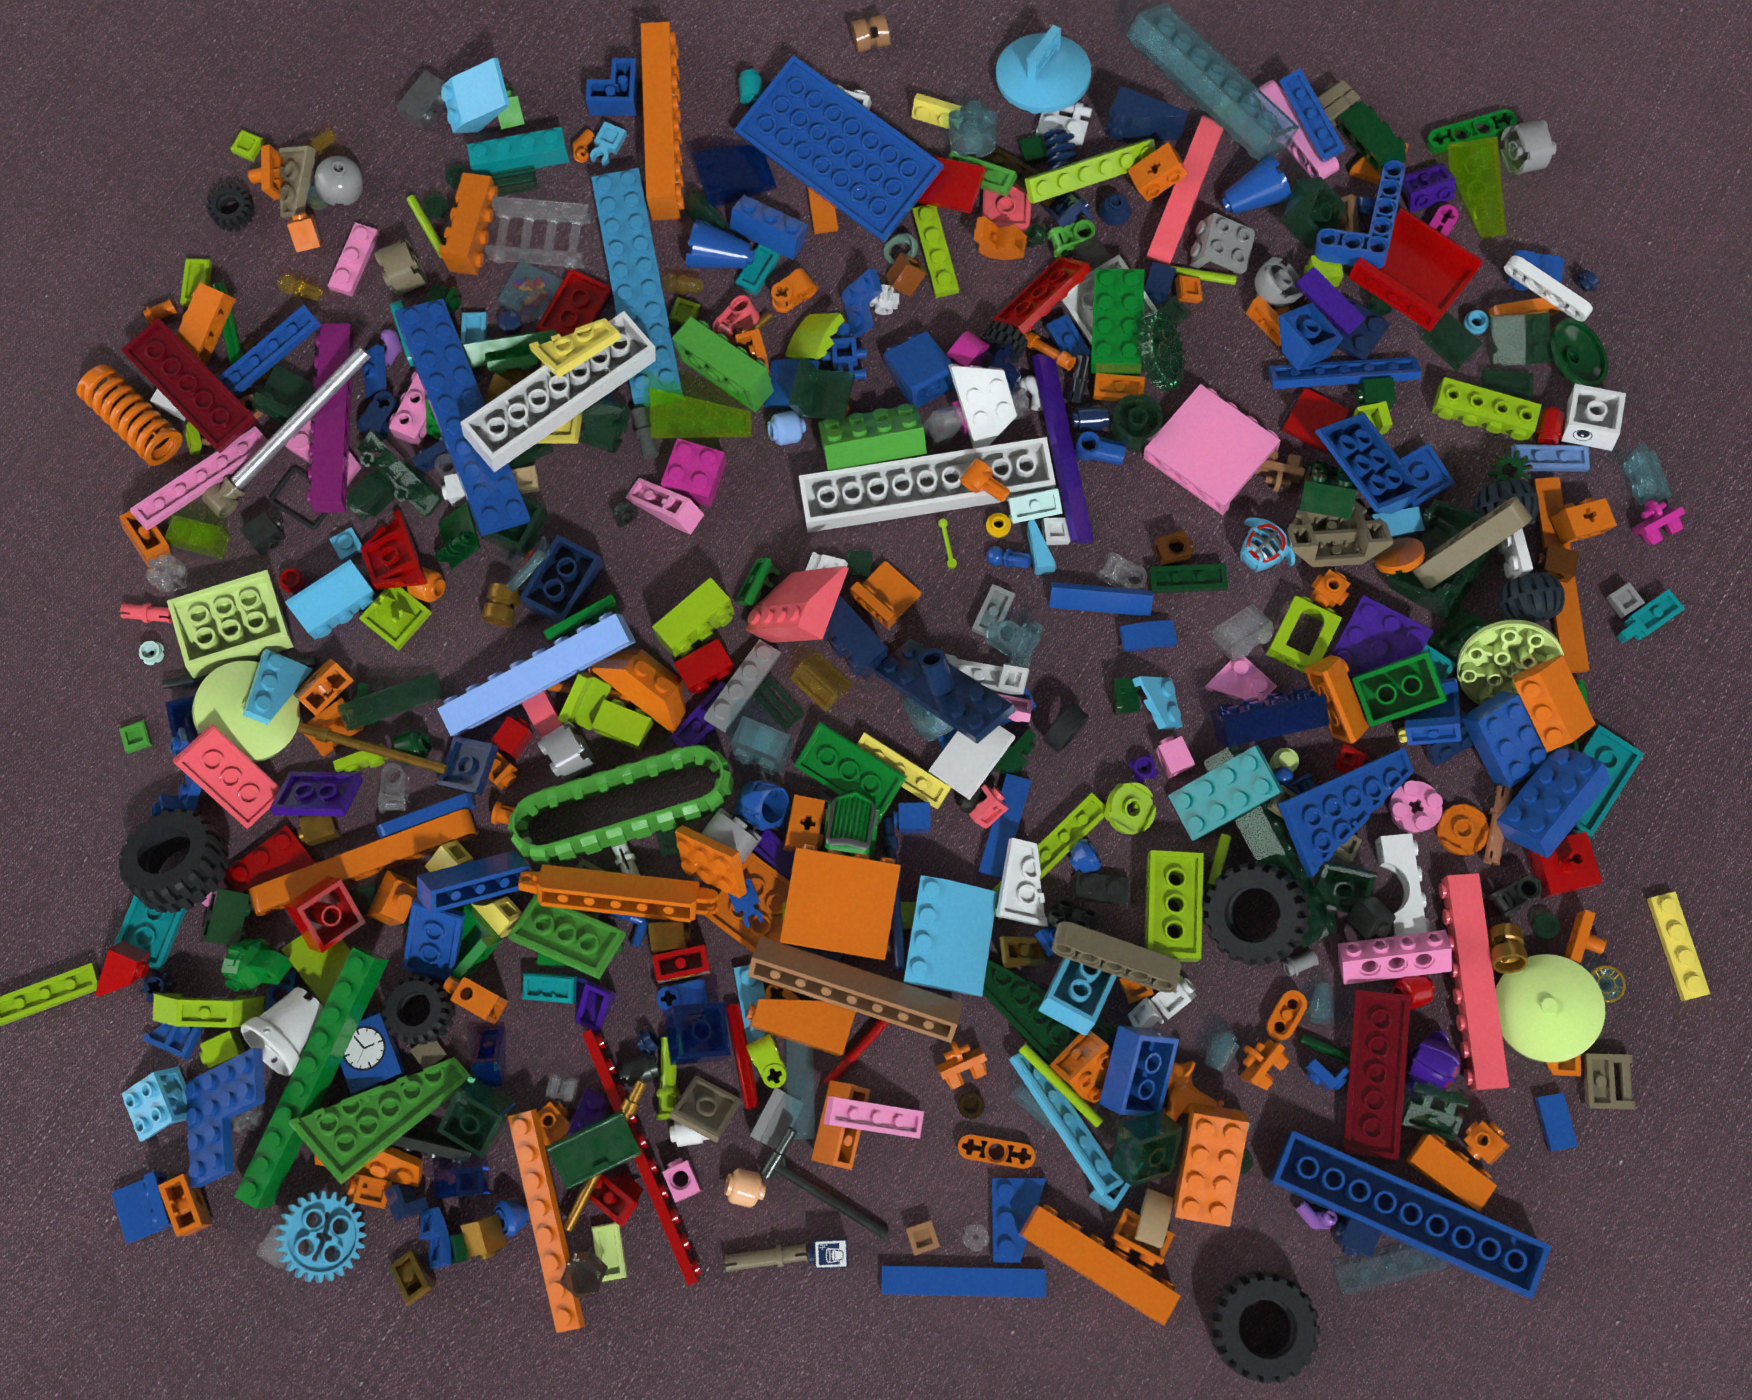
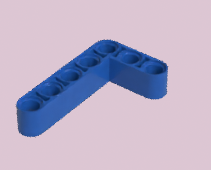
(1348, 246)

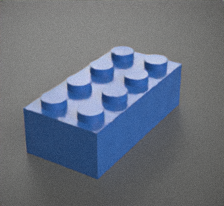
(1553, 800)

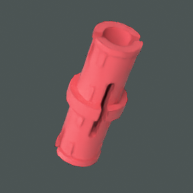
(146, 612)

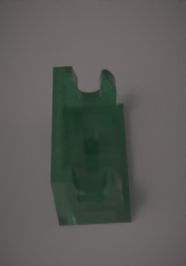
(1452, 341)

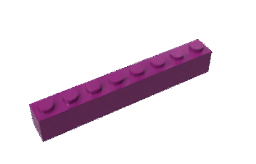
(331, 423)

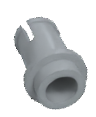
(1300, 963)

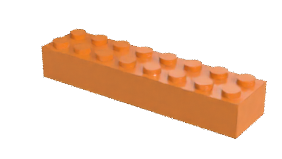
(662, 121)

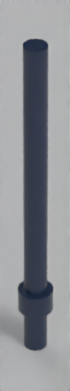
(890, 845)

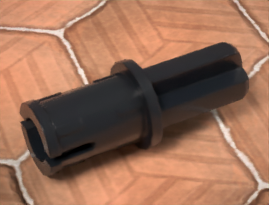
(1079, 379)

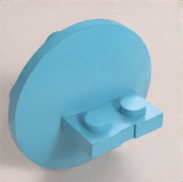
(1043, 72)

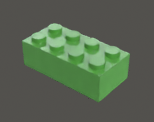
(723, 363)
(872, 437)

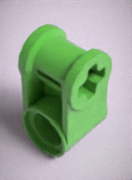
(1067, 238)

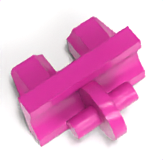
(1668, 518)

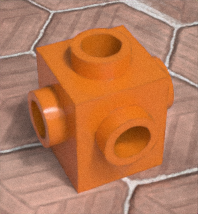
(1330, 589)
(1496, 1144)

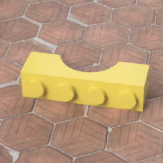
(499, 913)

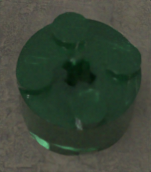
(1130, 411)
(605, 425)

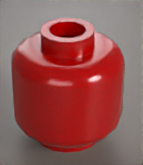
(1418, 987)

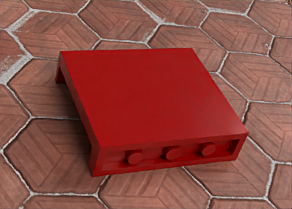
(1420, 272)

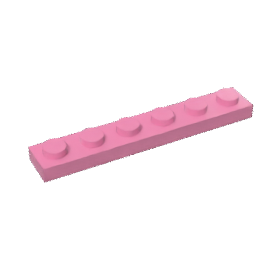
(197, 480)

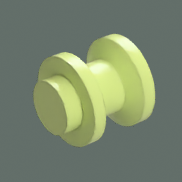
(1284, 757)

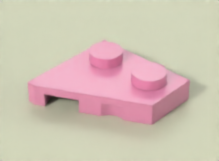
(1241, 681)

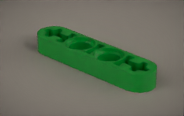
(1470, 129)

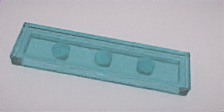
(800, 1090)
(1385, 1270)

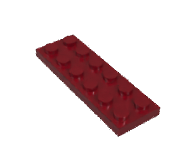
(189, 385)
(1376, 1074)

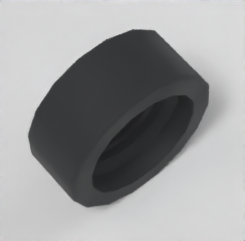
(1065, 727)

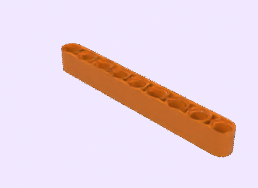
(365, 860)

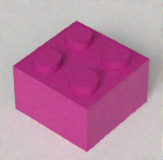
(694, 471)

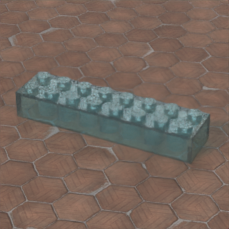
(1212, 81)

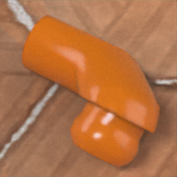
(579, 146)

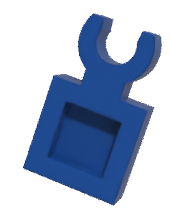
(747, 903)

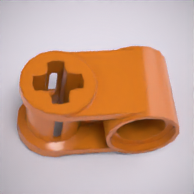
(793, 290)

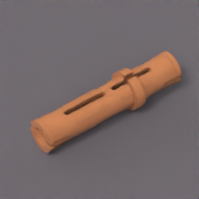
(1495, 835)

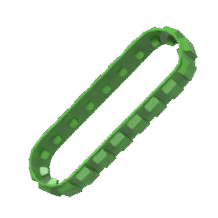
(611, 780)

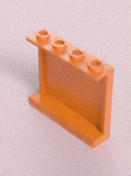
(840, 902)

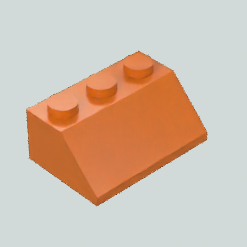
(1554, 702)
(1344, 711)

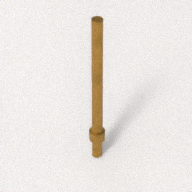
(326, 734)
(628, 1108)

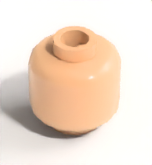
(744, 1187)

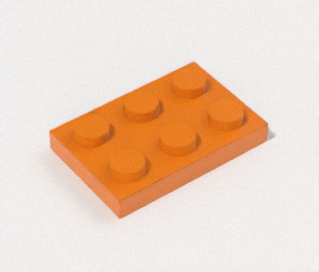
(711, 861)

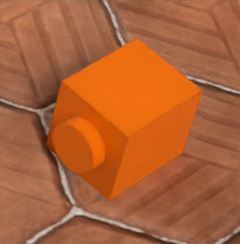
(304, 232)

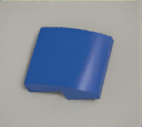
(783, 375)

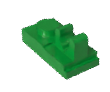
(757, 578)

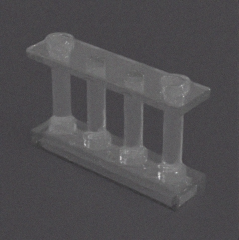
(534, 210)

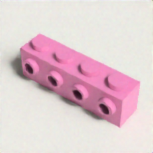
(410, 418)

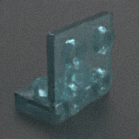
(1646, 475)

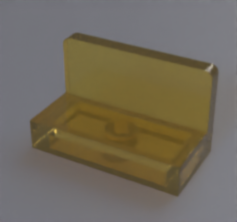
(820, 681)

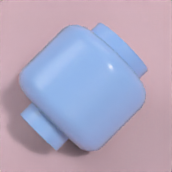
(786, 428)

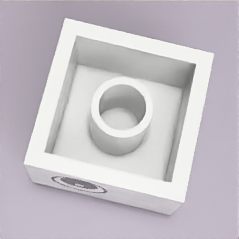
(1593, 417)

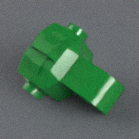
(253, 964)

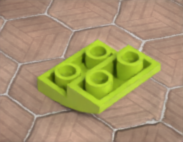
(813, 336)

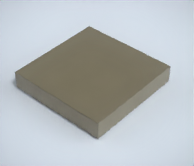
(705, 1108)

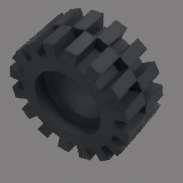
(236, 218)
(1000, 335)

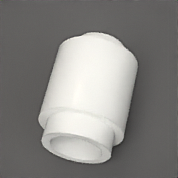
(685, 1136)

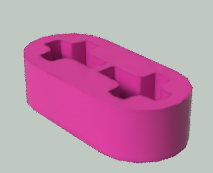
(1445, 228)

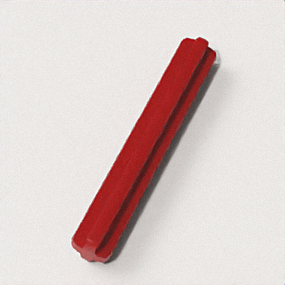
(742, 1057)

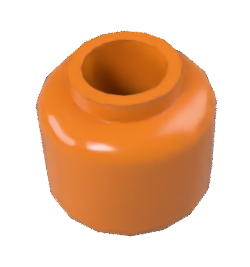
(432, 590)

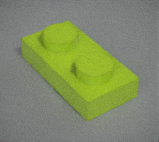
(358, 761)

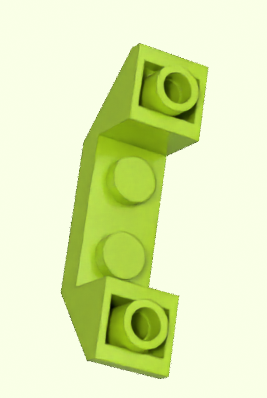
(206, 1012)

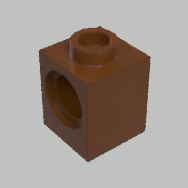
(1166, 556)
(1558, 562)

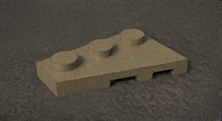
(296, 179)

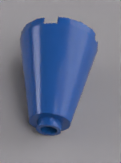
(1257, 188)
(716, 248)

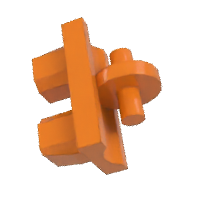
(959, 1060)
(1259, 1062)

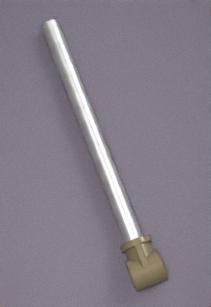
(222, 497)

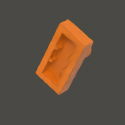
(268, 172)
(1267, 318)
(1582, 939)

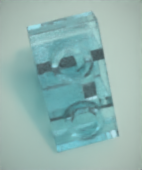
(1017, 640)

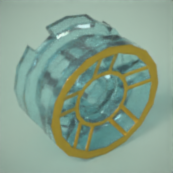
(1614, 979)

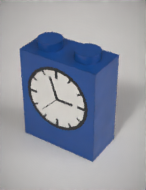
(372, 1056)

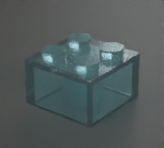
(761, 746)

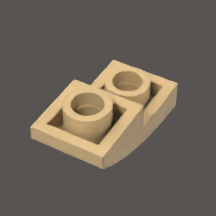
(1154, 1218)

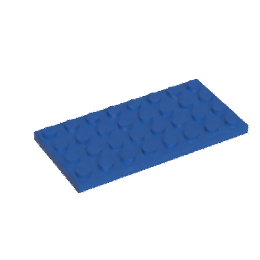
(838, 149)

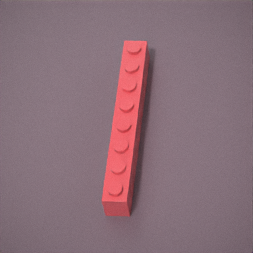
(1473, 983)

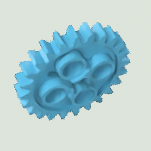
(297, 1230)

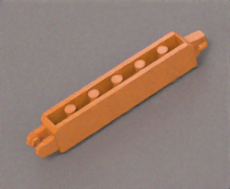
(619, 893)

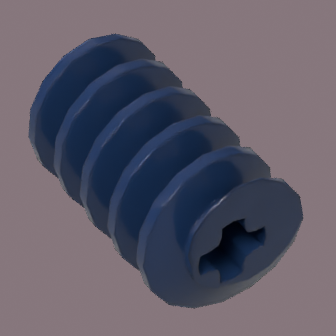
(1059, 148)

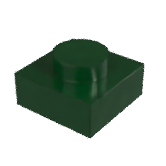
(458, 1249)

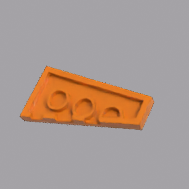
(392, 1166)

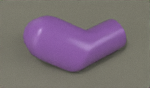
(1317, 1220)

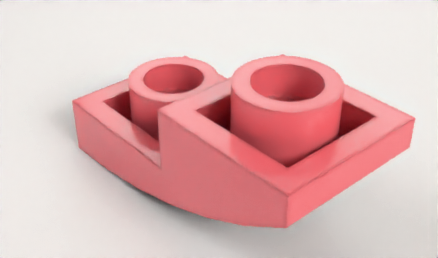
(542, 713)

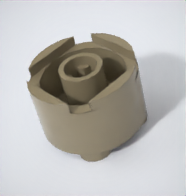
(401, 267)

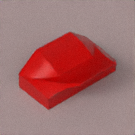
(616, 1196)

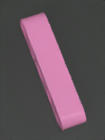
(1300, 144)

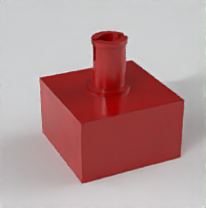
(1568, 867)
(325, 914)

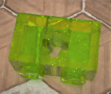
(197, 537)

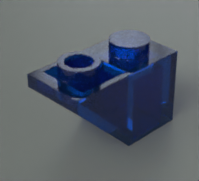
(462, 1182)

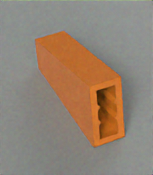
(804, 1022)

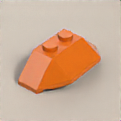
(646, 685)

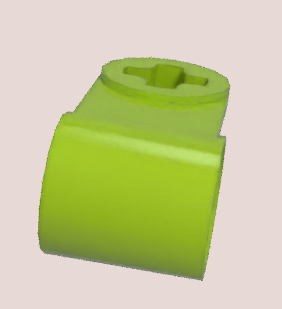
(765, 1057)

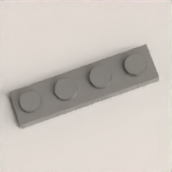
(742, 686)

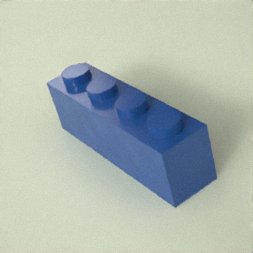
(470, 881)

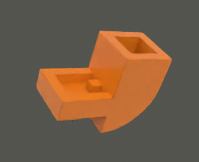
(999, 242)

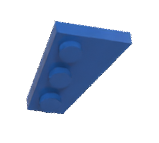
(1011, 1206)

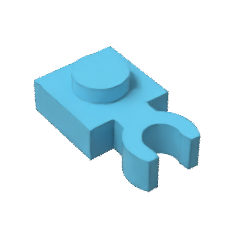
(607, 140)

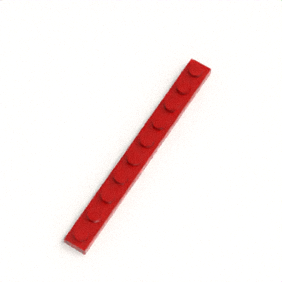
(647, 1166)

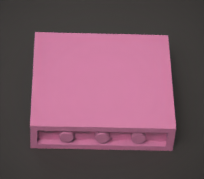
(1211, 448)

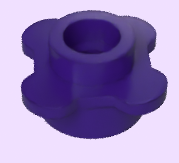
(1146, 761)

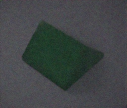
(1343, 885)

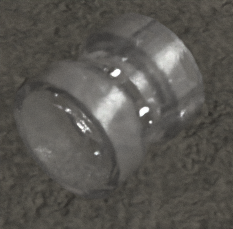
(562, 1088)

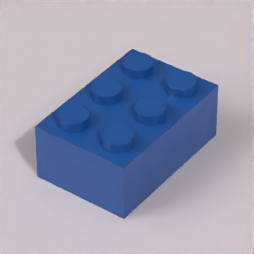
(1505, 738)
(1139, 1071)

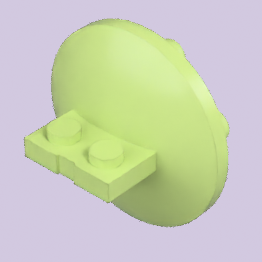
(1498, 653)

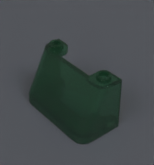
(1444, 599)

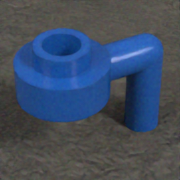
(640, 929)

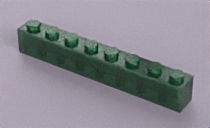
(1270, 845)

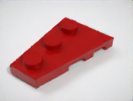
(270, 860)

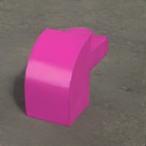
(968, 350)

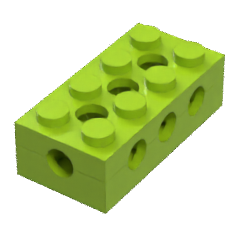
(1188, 895)

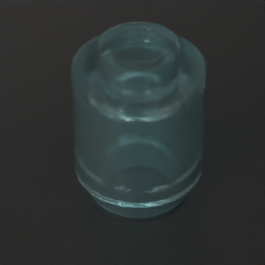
(1221, 1051)

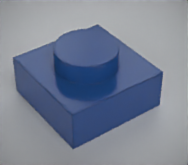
(1046, 939)

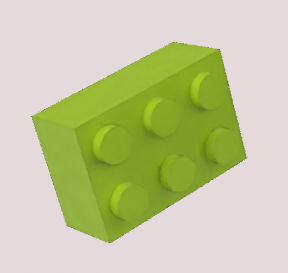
(694, 620)

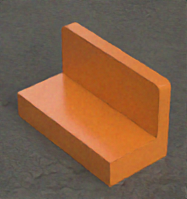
(331, 719)

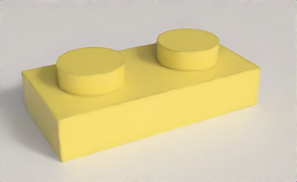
(932, 110)

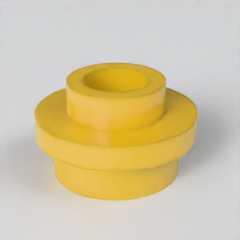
(998, 532)

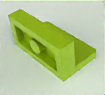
(584, 700)

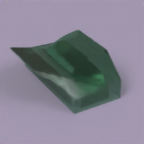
(370, 496)

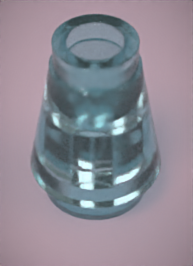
(1321, 1005)

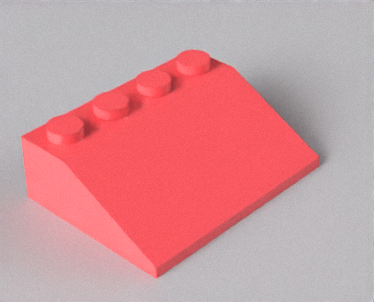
(798, 606)

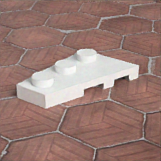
(1020, 886)

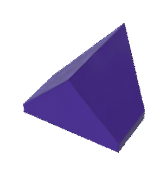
(592, 1004)

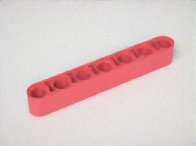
(1185, 192)

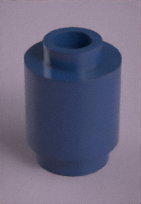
(1090, 418)

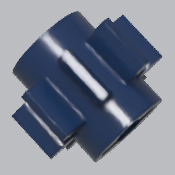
(151, 983)

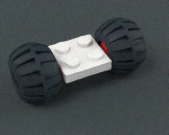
(1526, 595)

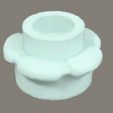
(146, 648)

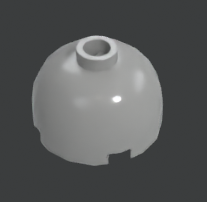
(338, 180)
(1277, 283)

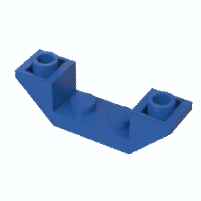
(188, 792)

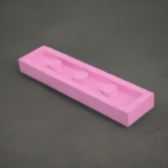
(873, 1117)

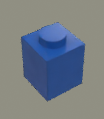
(913, 817)

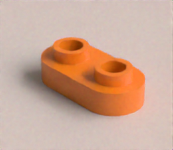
(1287, 1017)

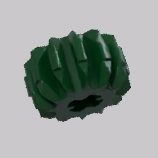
(1515, 463)

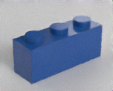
(768, 227)

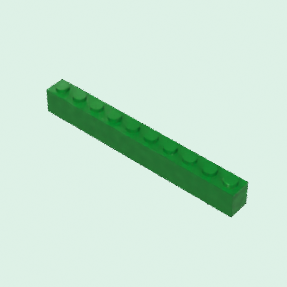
(311, 1076)

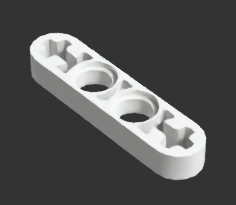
(1548, 288)

